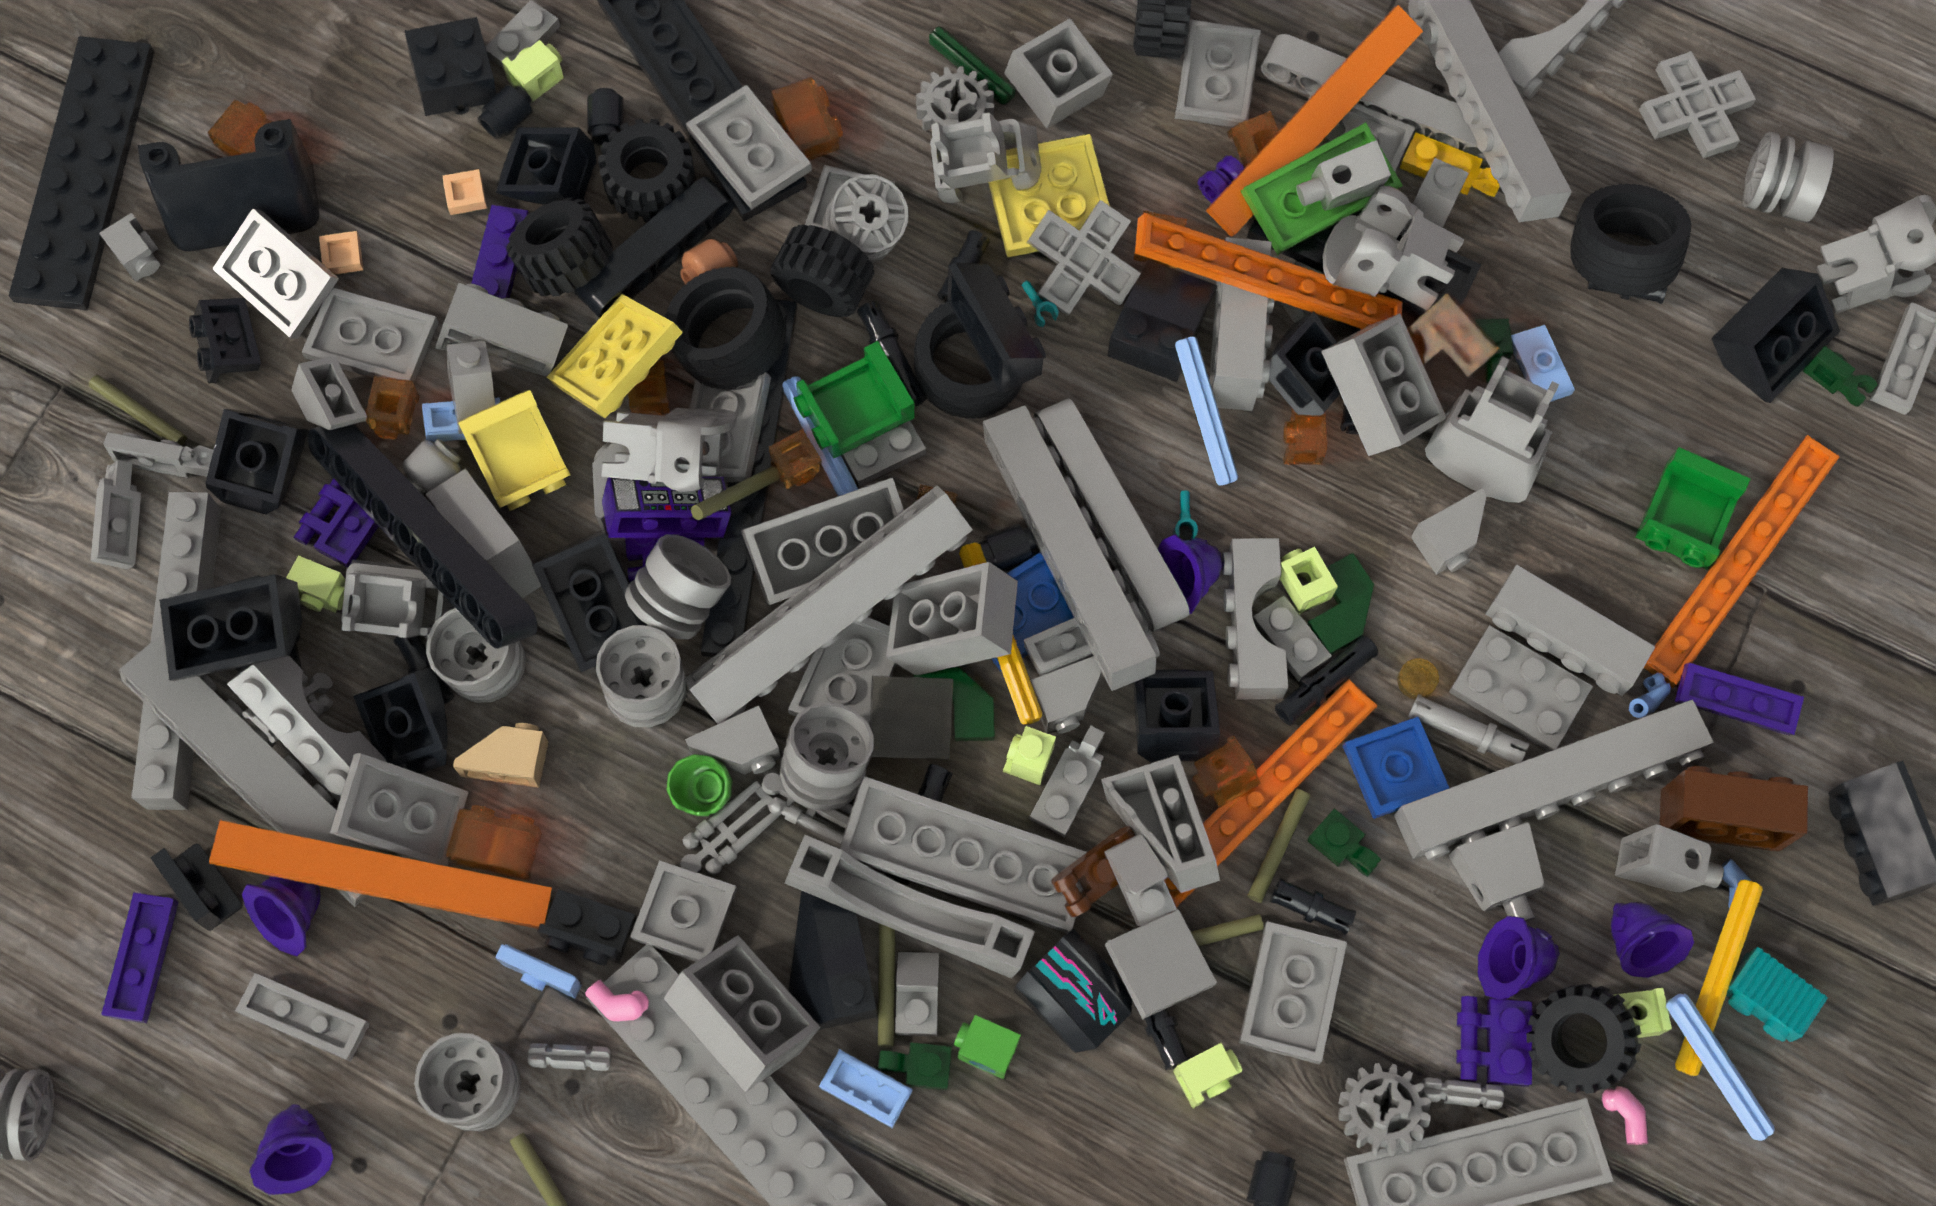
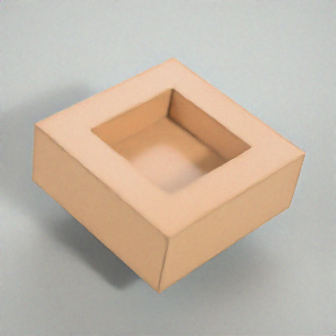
(464, 192)
(341, 252)

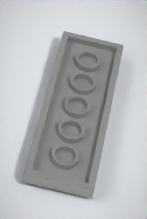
(959, 853)
(1488, 1163)

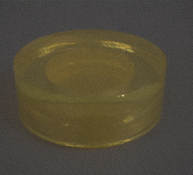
(1418, 677)

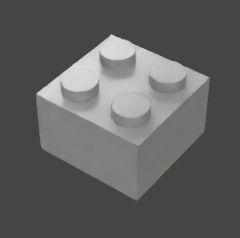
(1058, 73)

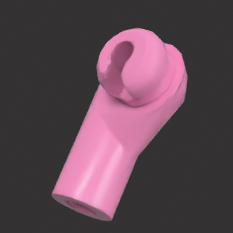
(617, 1007)
(1632, 1111)

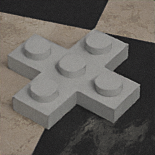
(1697, 104)
(1084, 257)

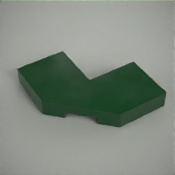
(1347, 620)
(971, 706)

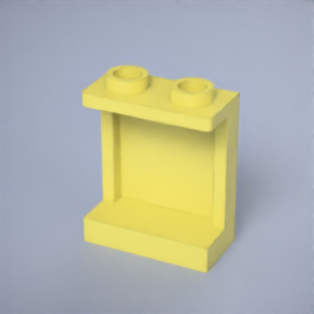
(515, 450)

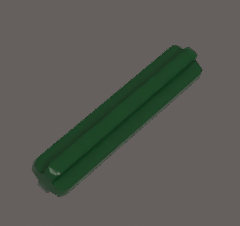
(962, 56)

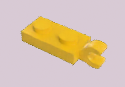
(1423, 152)

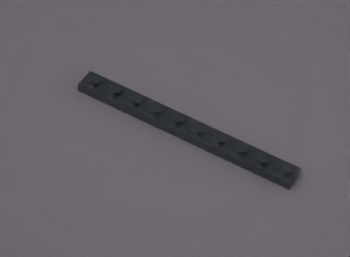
(729, 616)

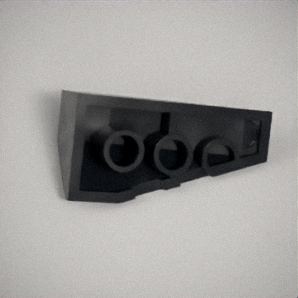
(830, 965)

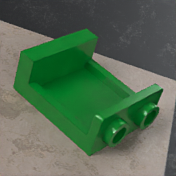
(855, 403)
(1691, 508)

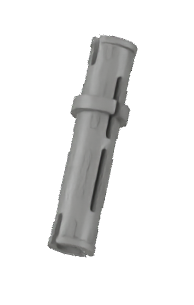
(1469, 730)

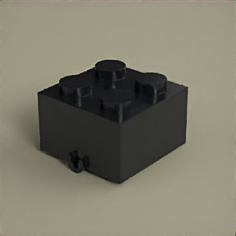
(450, 66)

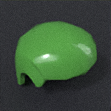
(699, 785)

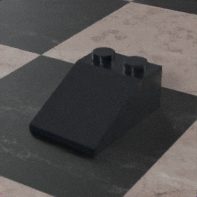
(1158, 314)
(586, 594)

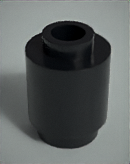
(505, 111)
(604, 114)
(1008, 546)
(1272, 1180)

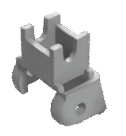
(976, 154)
(1369, 258)
(1870, 261)
(1502, 439)
(668, 446)
(387, 599)

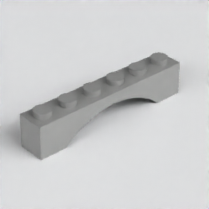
(1536, 56)
(955, 929)

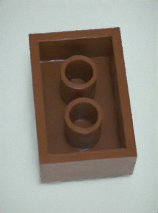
(1735, 808)

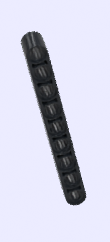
(424, 535)

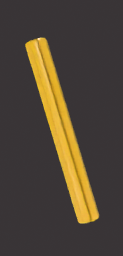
(1012, 664)
(1722, 967)

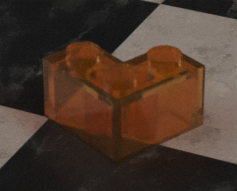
(1455, 331)

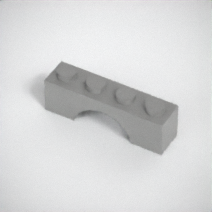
(1257, 665)
(277, 698)

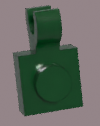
(1500, 333)
(1835, 374)
(1340, 840)
(925, 1065)

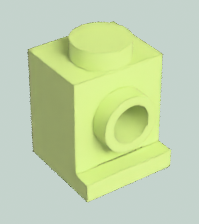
(534, 69)
(1310, 566)
(318, 585)
(1030, 755)
(1651, 1009)
(1207, 1073)

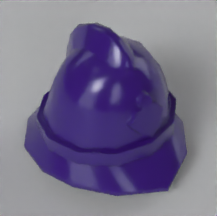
(1193, 565)
(282, 911)
(1648, 940)
(1515, 957)
(291, 1153)

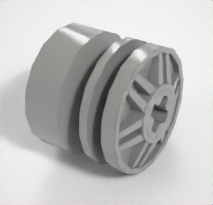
(1795, 179)
(885, 206)
(677, 586)
(453, 653)
(636, 656)
(826, 756)
(447, 1073)
(25, 1113)

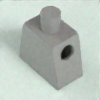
(1357, 174)
(1667, 860)
(1501, 870)

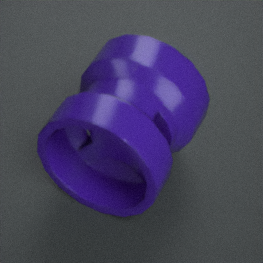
(1216, 181)

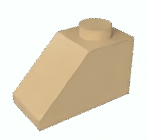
(506, 756)

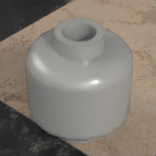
(431, 465)

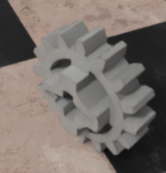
(939, 96)
(1366, 1104)

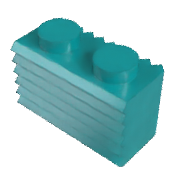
(1774, 996)

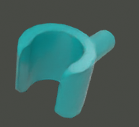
(1039, 304)
(1185, 516)

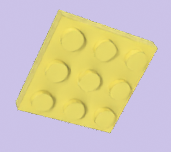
(1067, 186)
(614, 355)

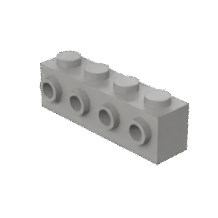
(1570, 631)

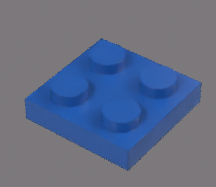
(1395, 766)

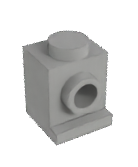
(132, 247)

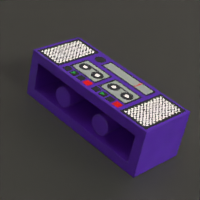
(655, 510)

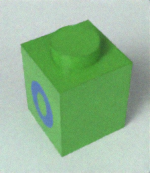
(987, 1045)

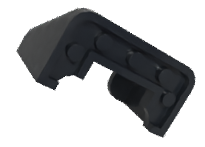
(212, 198)

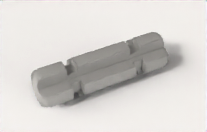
(569, 1056)
(1463, 1093)

